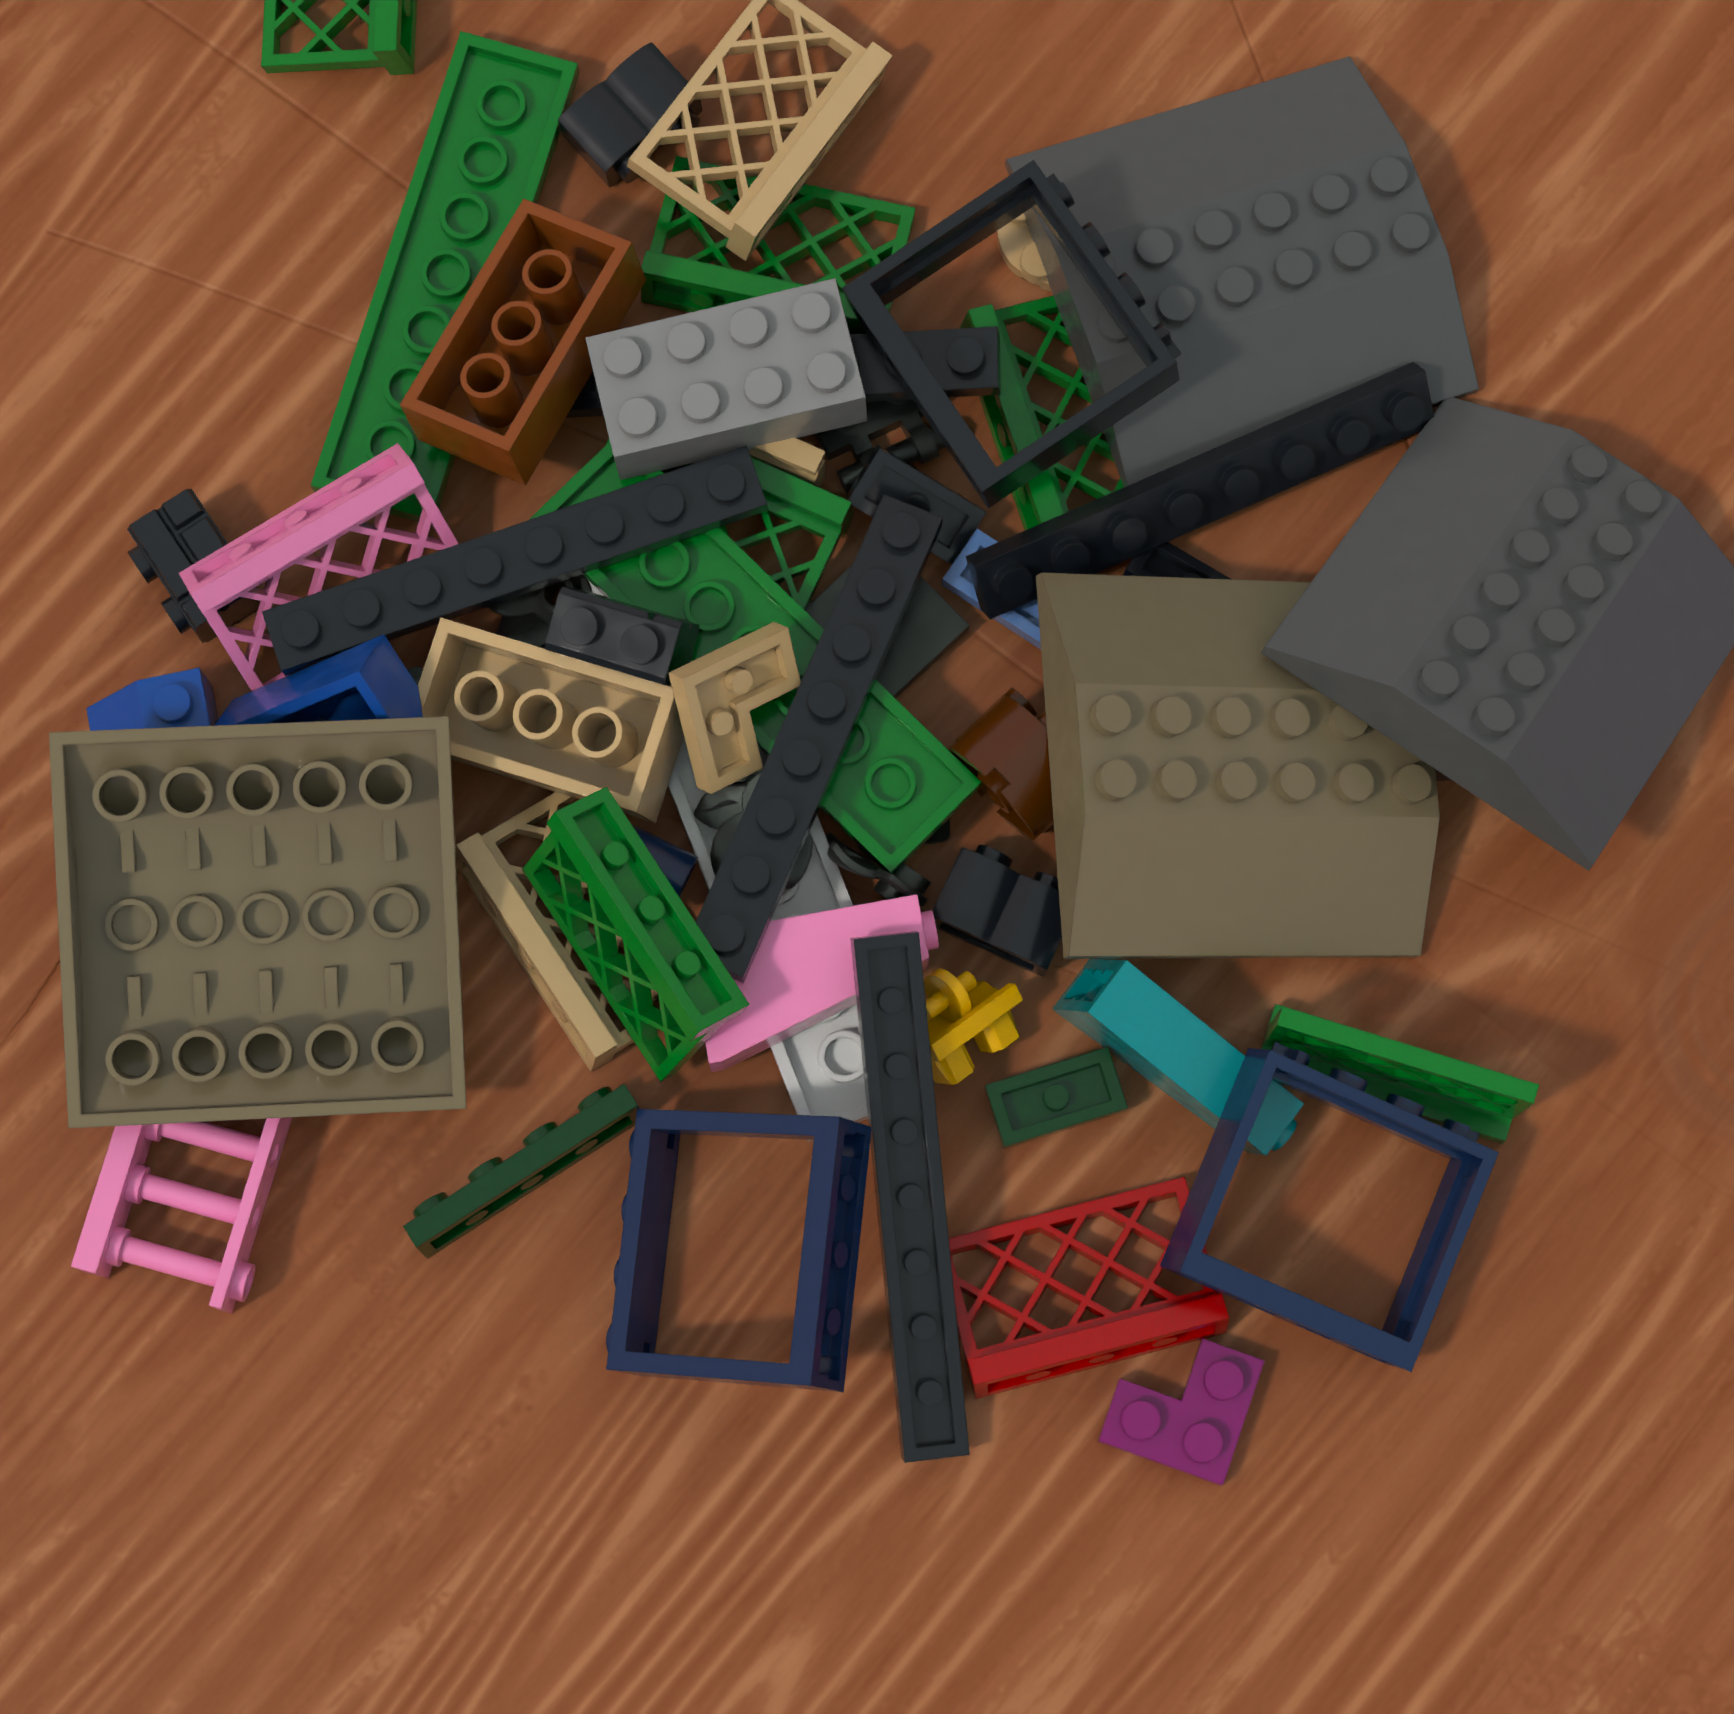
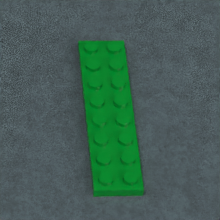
(476, 165)
(894, 774)

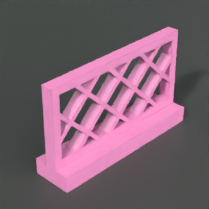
(303, 530)

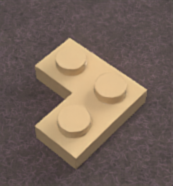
(717, 698)

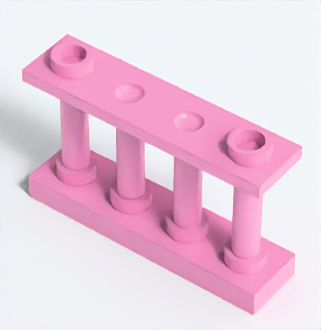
(128, 1181)

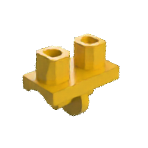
(963, 1010)

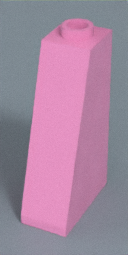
(808, 973)

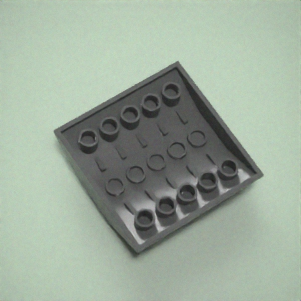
(1272, 247)
(1519, 620)

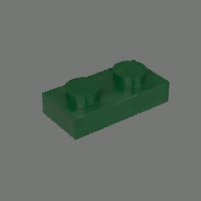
(1055, 1098)

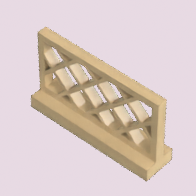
(795, 157)
(532, 934)

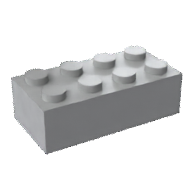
(727, 378)

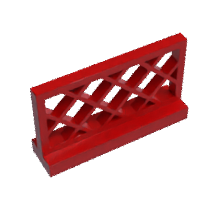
(1093, 1341)

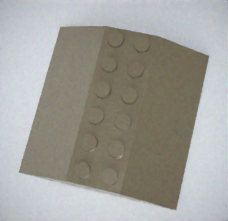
(1213, 789)
(258, 921)

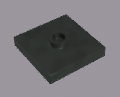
(921, 639)

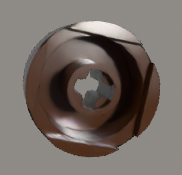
(1011, 759)

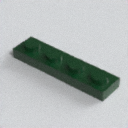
(502, 1183)

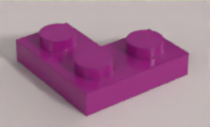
(1193, 1432)

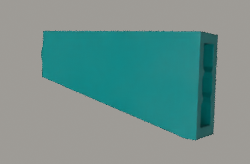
(1170, 1047)

